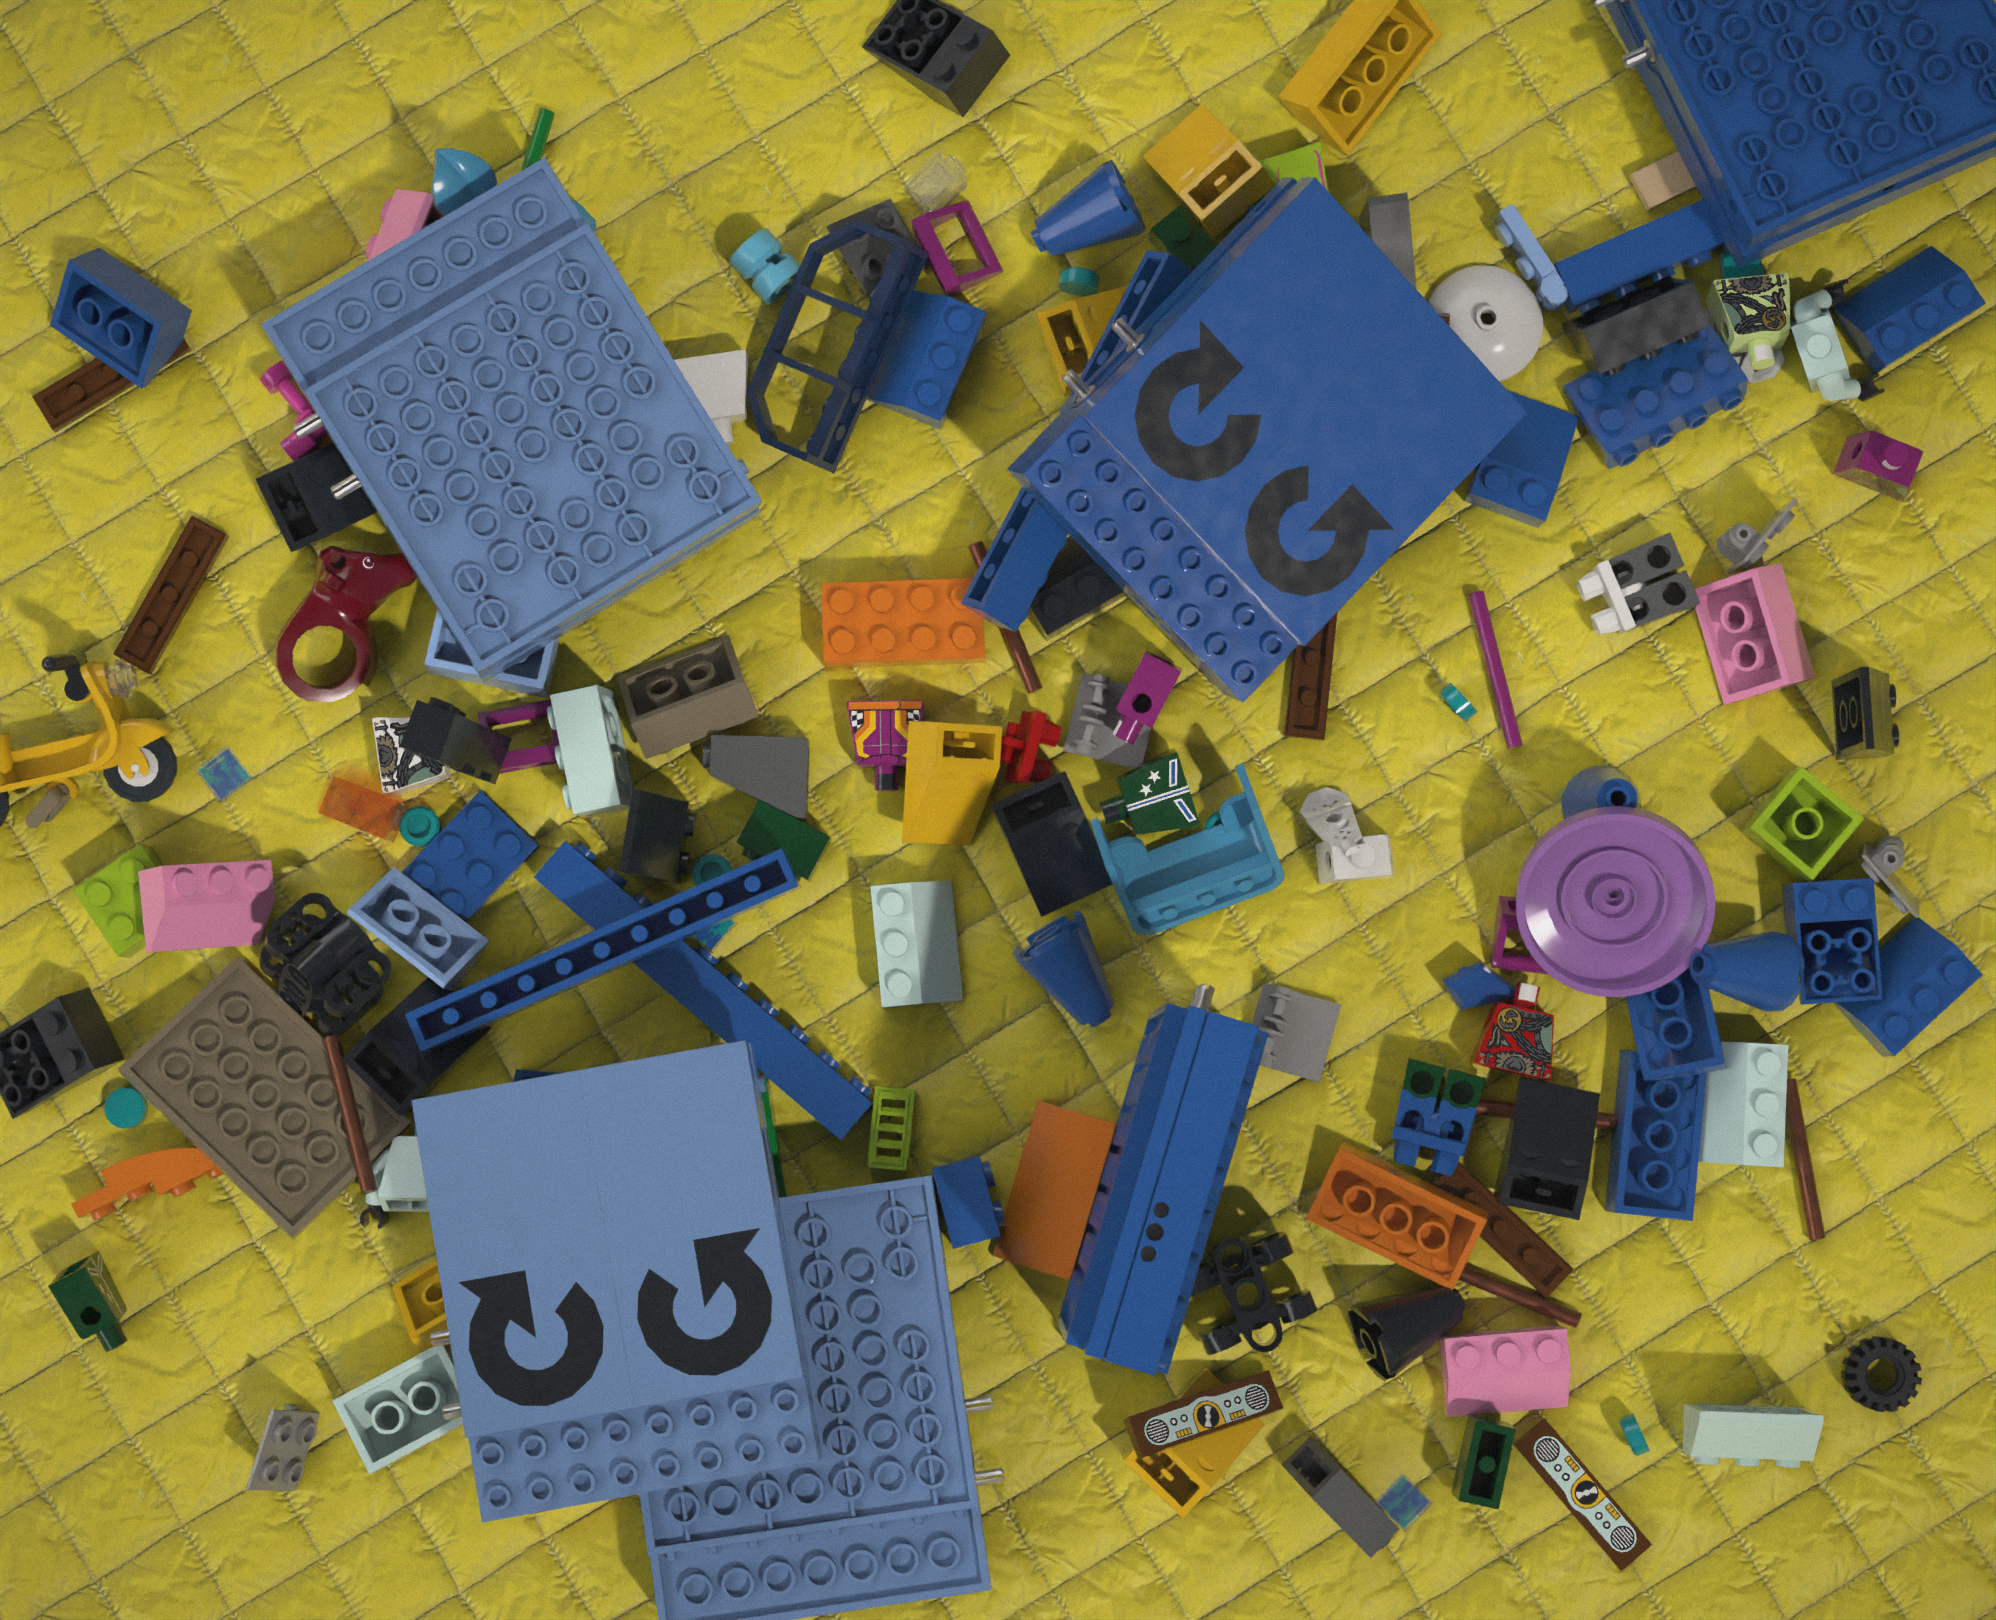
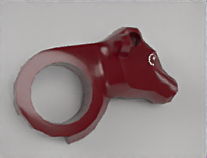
(344, 595)

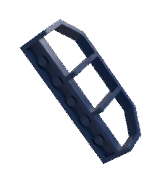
(865, 355)

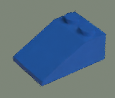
(1525, 465)

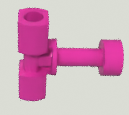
(279, 379)

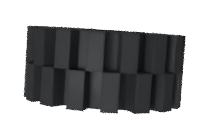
(1904, 1383)

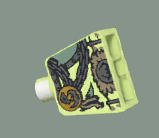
(1752, 315)

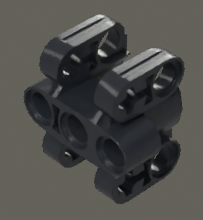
(324, 964)
(1264, 1308)

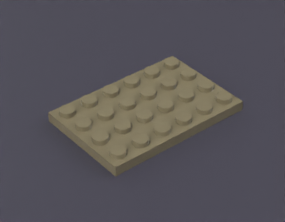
(259, 1097)

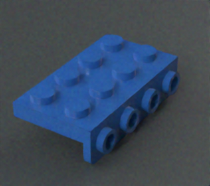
(1657, 396)

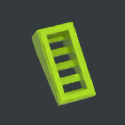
(889, 1162)

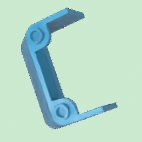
(1195, 872)

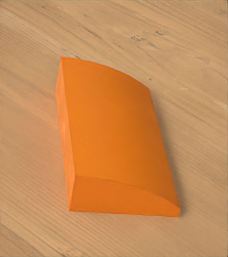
(1054, 1190)
(1397, 1215)

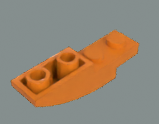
(166, 1169)

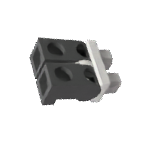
(1625, 588)

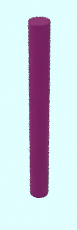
(1495, 669)

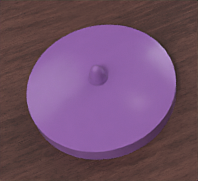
(1615, 901)

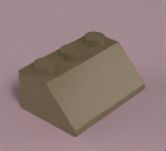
(687, 697)

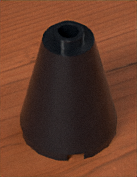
(1403, 1326)

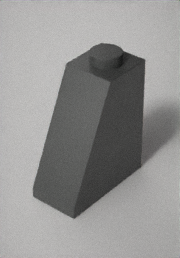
(1389, 226)
(763, 769)
(1340, 1497)

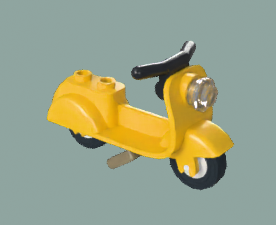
(127, 749)

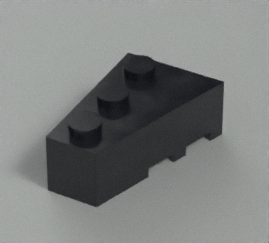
(447, 738)

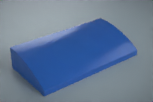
(1676, 1030)
(1655, 1143)

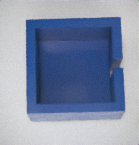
(967, 1201)

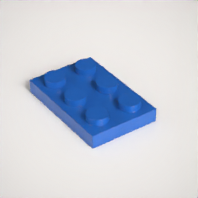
(471, 857)

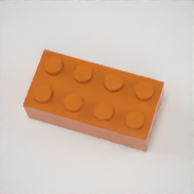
(900, 624)

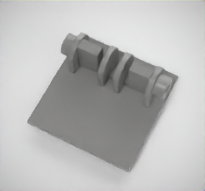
(1745, 545)
(1096, 718)
(1880, 865)
(1297, 1030)
(283, 1449)

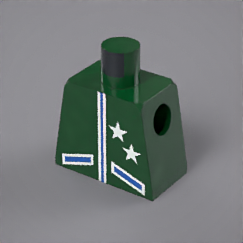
(1153, 797)
(89, 1286)

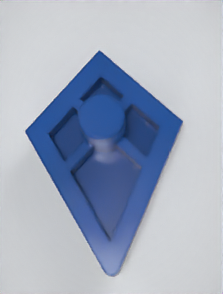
(1477, 986)

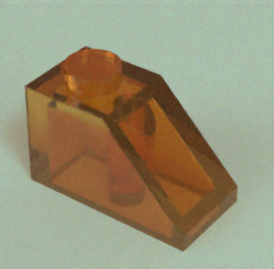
(363, 809)

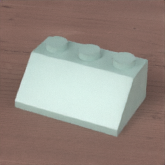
(591, 750)
(916, 943)
(1746, 1106)
(401, 1408)
(1750, 1434)

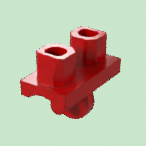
(1021, 747)

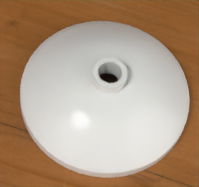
(1516, 312)

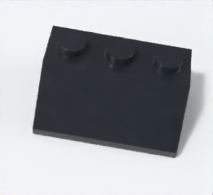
(1637, 326)
(1072, 591)

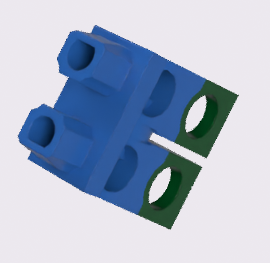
(1425, 1124)

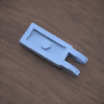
(1532, 259)

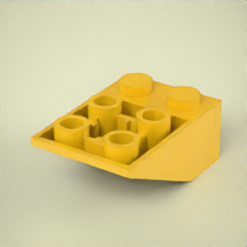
(1209, 170)
(1075, 329)
(948, 780)
(1191, 1469)

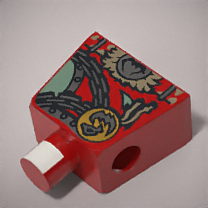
(1517, 1036)

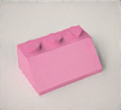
(402, 218)
(1753, 633)
(206, 904)
(1505, 1370)

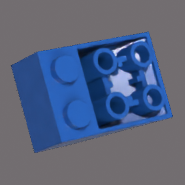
(1837, 939)

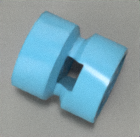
(764, 263)

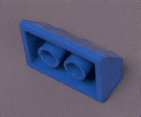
(1907, 308)
(119, 316)
(928, 357)
(1919, 981)

